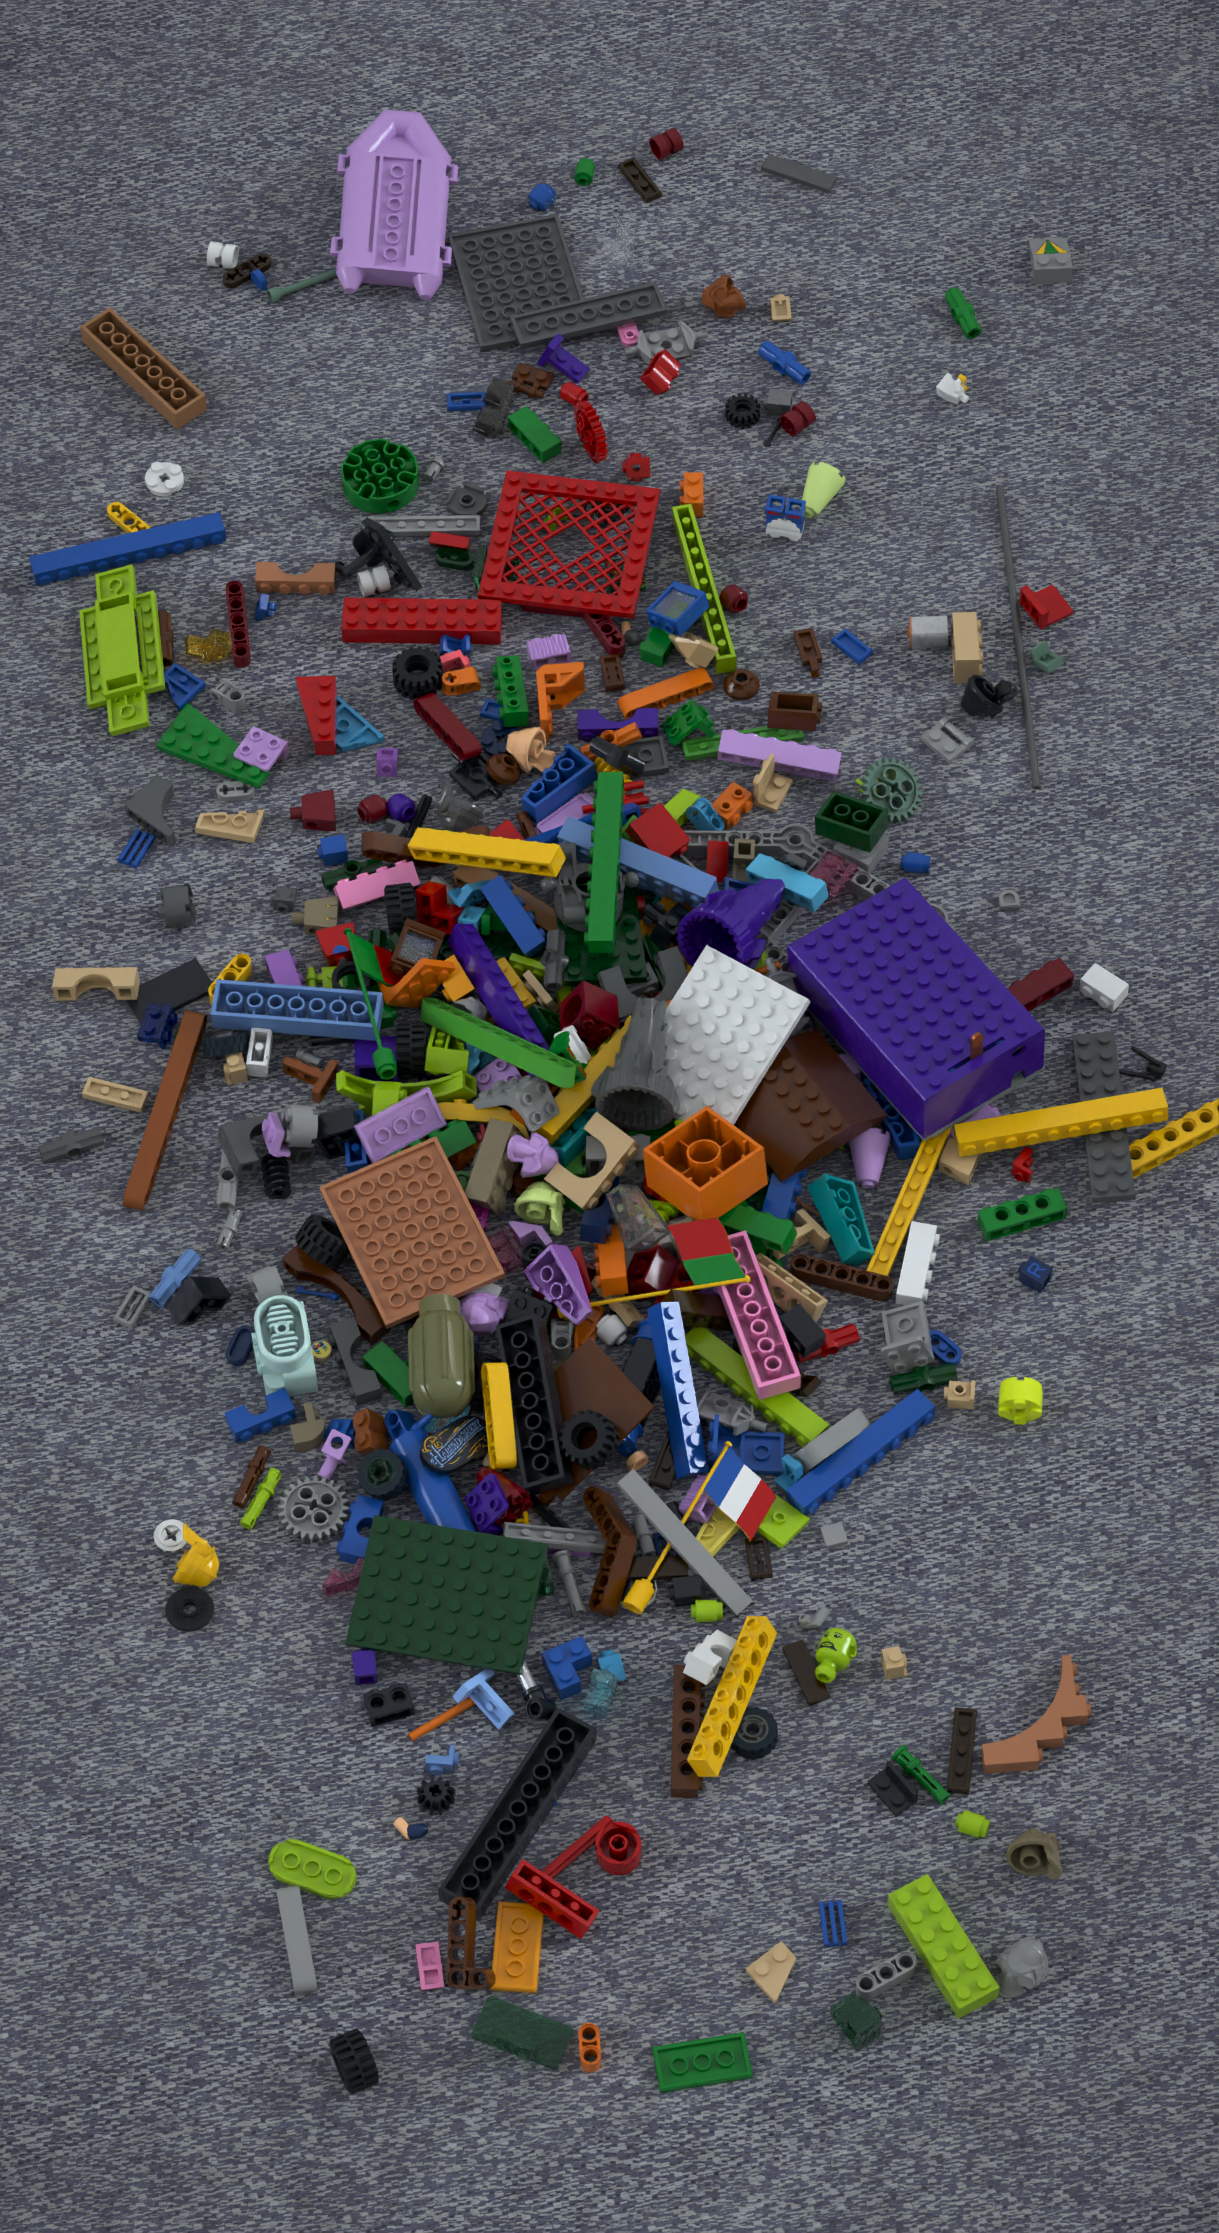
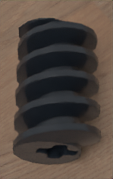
(276, 1176)

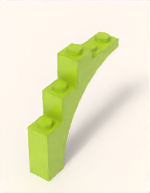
(444, 1089)

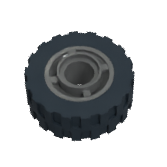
(761, 1743)

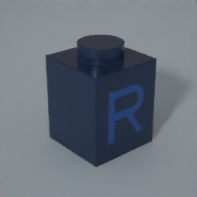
(1035, 1274)

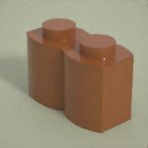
(369, 1431)

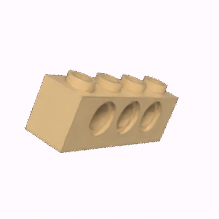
(793, 1288)

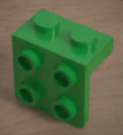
(687, 720)

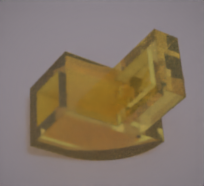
(209, 649)

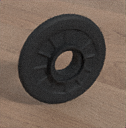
(192, 1621)

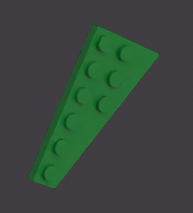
(205, 745)

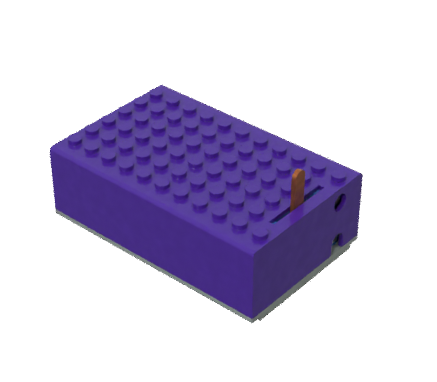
(916, 1009)

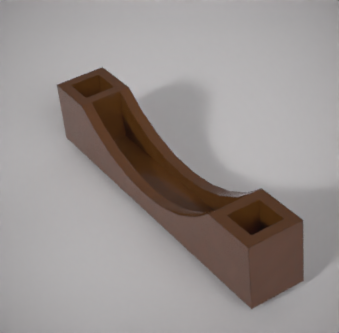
(364, 1310)

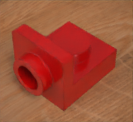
(1022, 1164)

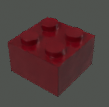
(650, 1271)

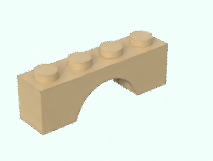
(72, 982)

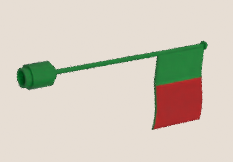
(374, 963)

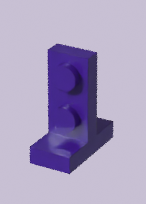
(563, 360)

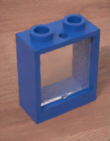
(677, 608)

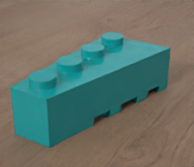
(843, 1218)

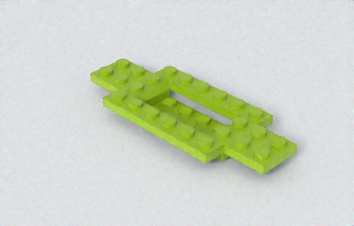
(112, 650)

